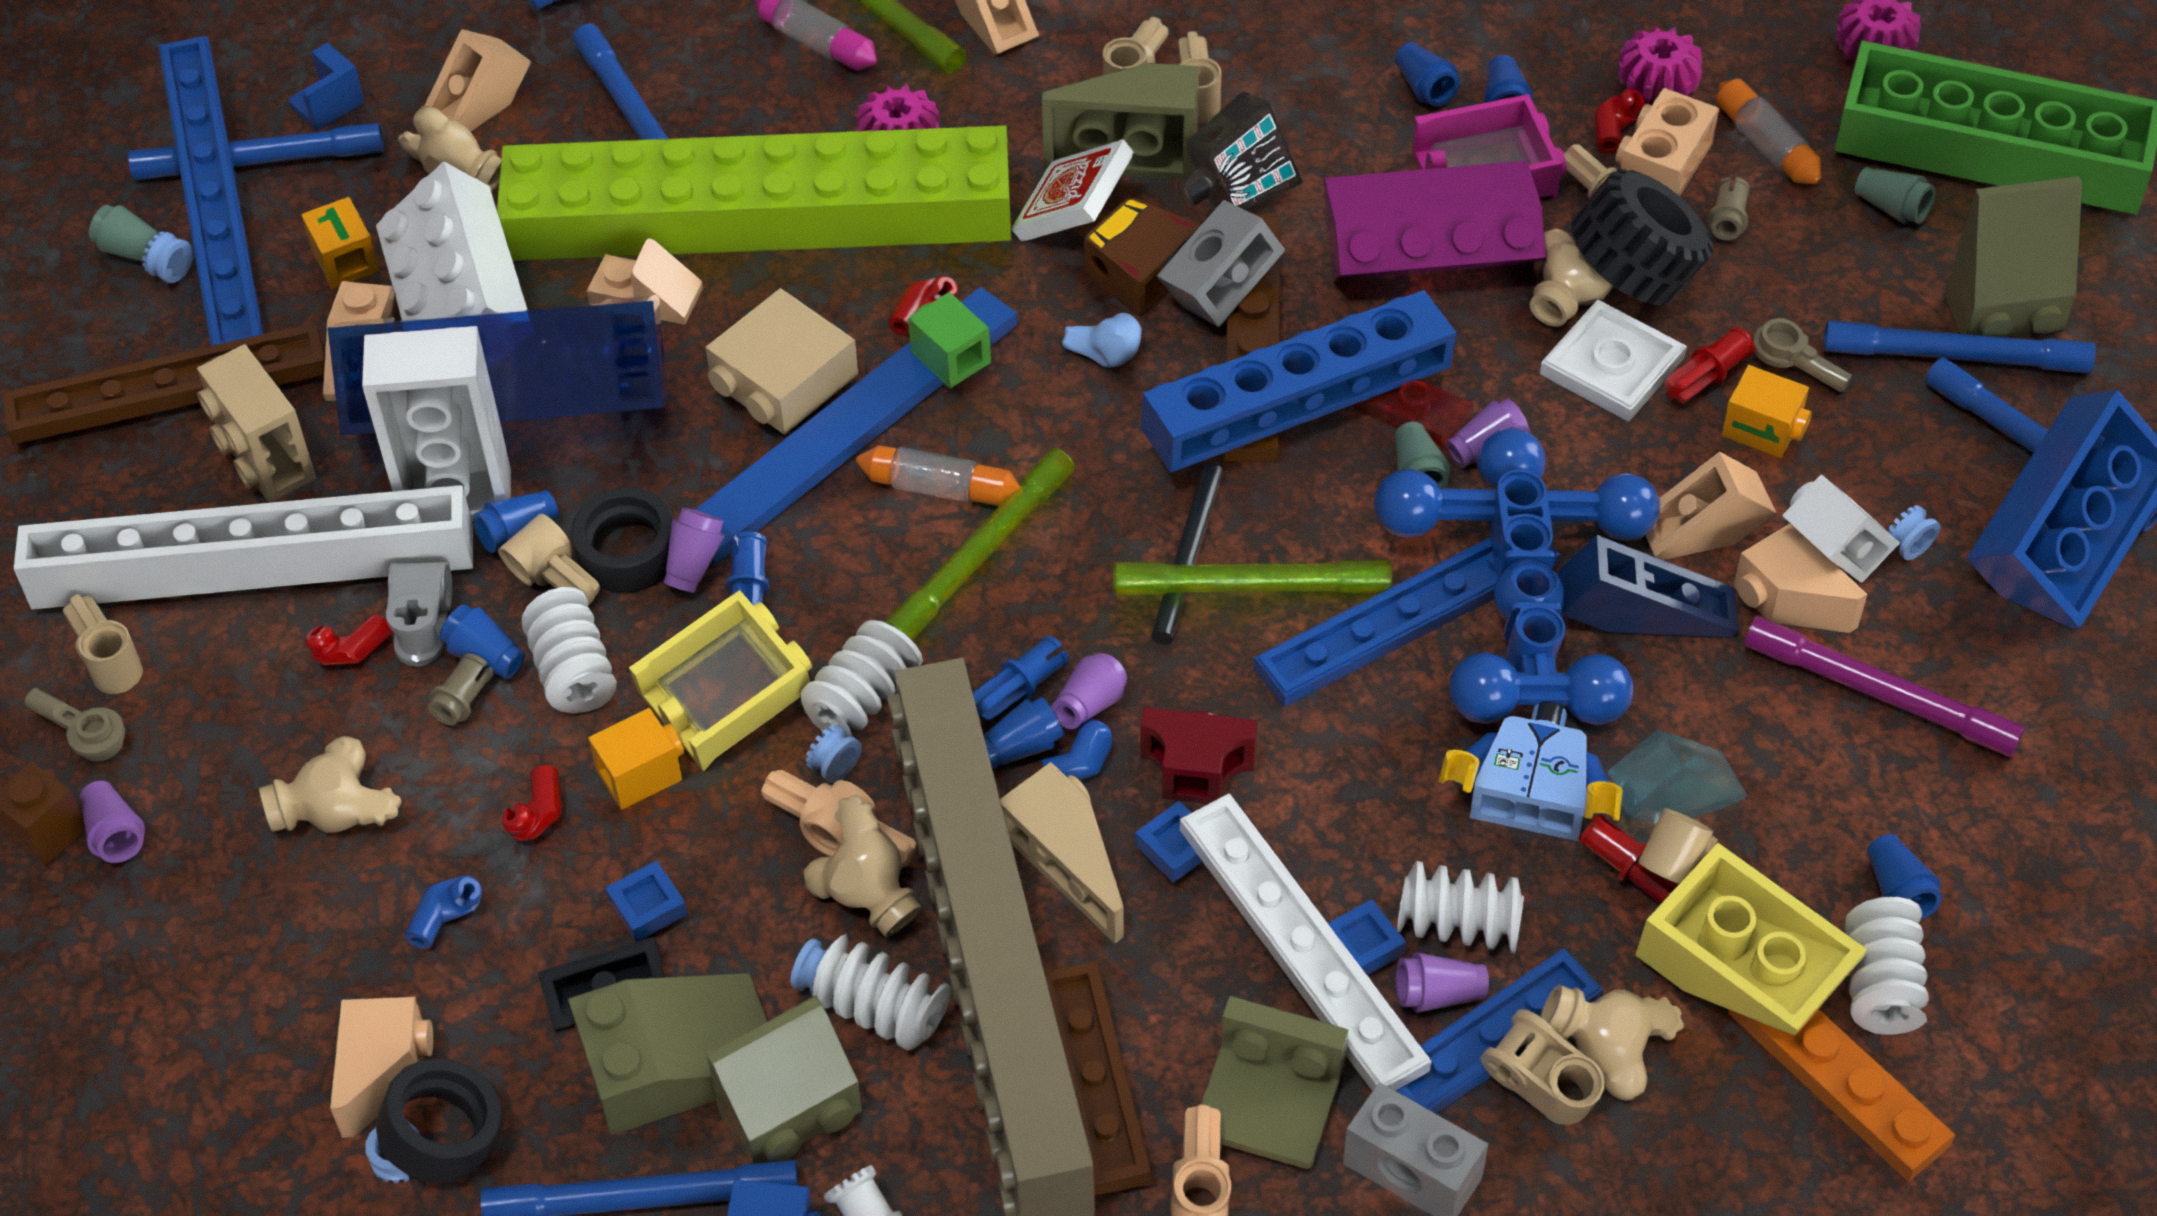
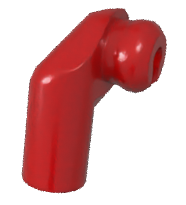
(1614, 116)
(917, 296)
(347, 649)
(543, 810)

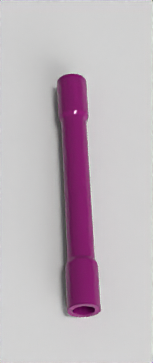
(1970, 722)

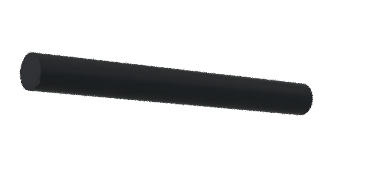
(1188, 550)

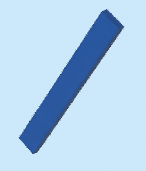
(210, 191)
(837, 433)

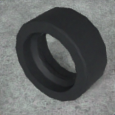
(613, 509)
(430, 1159)

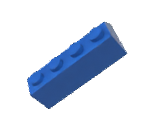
(2072, 510)

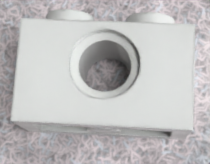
(1840, 528)

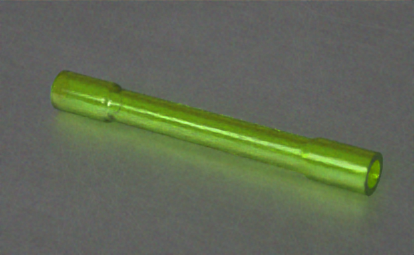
(928, 39)
(1034, 489)
(1162, 578)

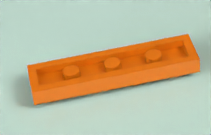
(1857, 1091)

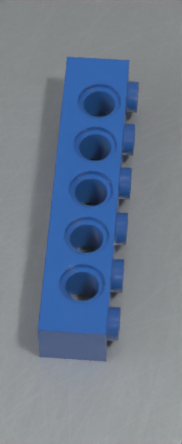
(1297, 380)

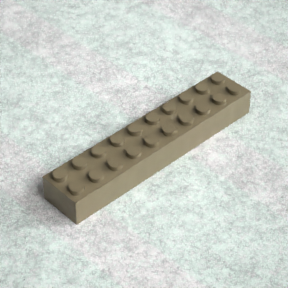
(990, 946)

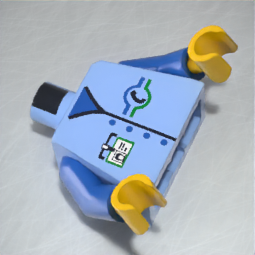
(1534, 775)

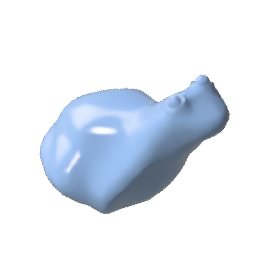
(1108, 343)

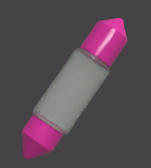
(818, 31)

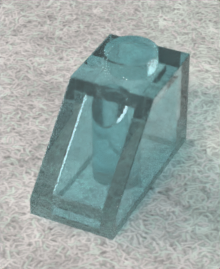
(1675, 776)

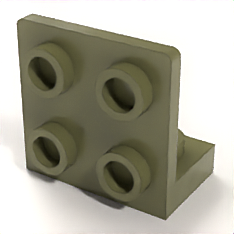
(1275, 1081)

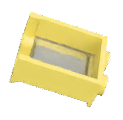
(722, 677)

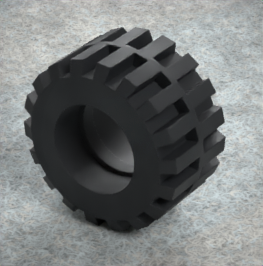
(1641, 237)

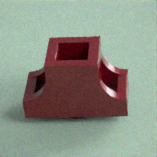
(1196, 751)

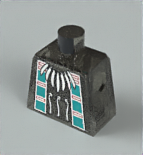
(1239, 157)

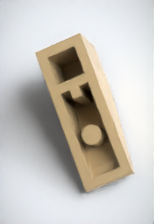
(1058, 834)

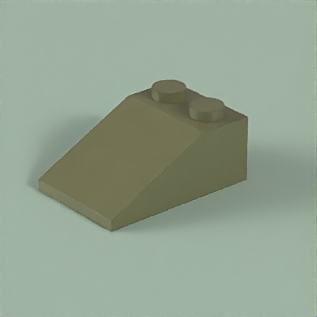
(1144, 105)
(2018, 259)
(653, 1040)

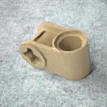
(1541, 1065)

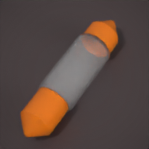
(1769, 132)
(937, 475)

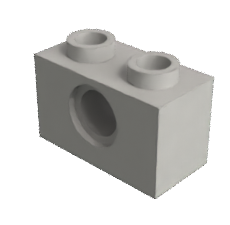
(1221, 262)
(1414, 1153)

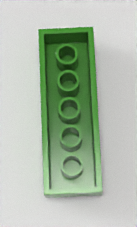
(1998, 125)

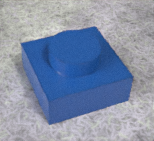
(1166, 845)
(646, 901)
(1369, 936)

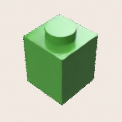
(949, 339)

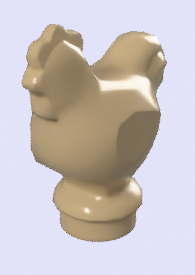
(449, 142)
(1567, 281)
(329, 793)
(864, 870)
(1613, 1032)

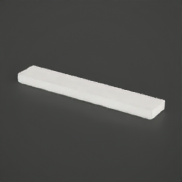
(1304, 944)

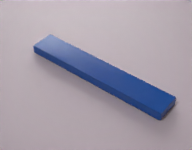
(1380, 624)

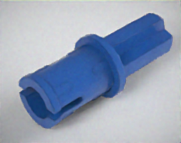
(748, 566)
(1019, 678)

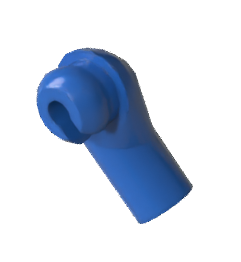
(1087, 752)
(442, 904)

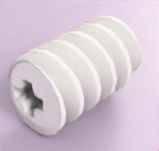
(568, 651)
(859, 677)
(1461, 906)
(1890, 977)
(877, 997)

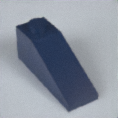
(1642, 594)

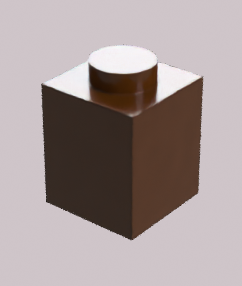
(39, 813)

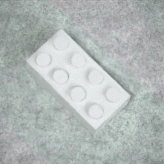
(449, 250)
(436, 413)

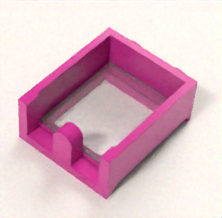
(1491, 134)

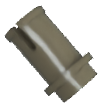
(1728, 215)
(453, 699)

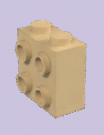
(781, 361)
(254, 424)

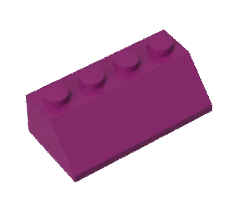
(1433, 220)

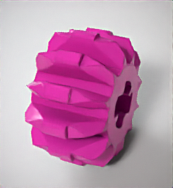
(1876, 22)
(1660, 62)
(897, 111)

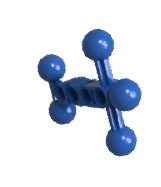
(1526, 589)

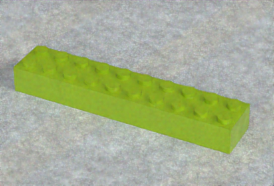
(756, 192)

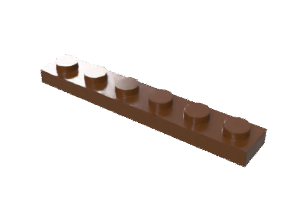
(1256, 326)
(150, 384)

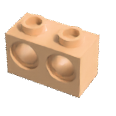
(1669, 139)

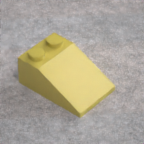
(1747, 944)

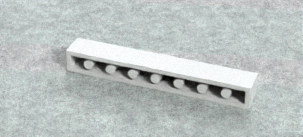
(242, 546)

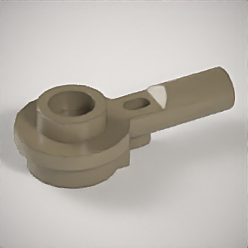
(1785, 345)
(91, 733)

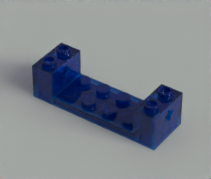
(535, 358)

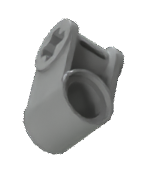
(418, 609)

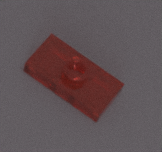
(1423, 403)

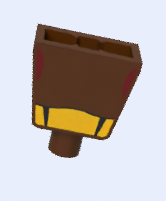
(1131, 249)

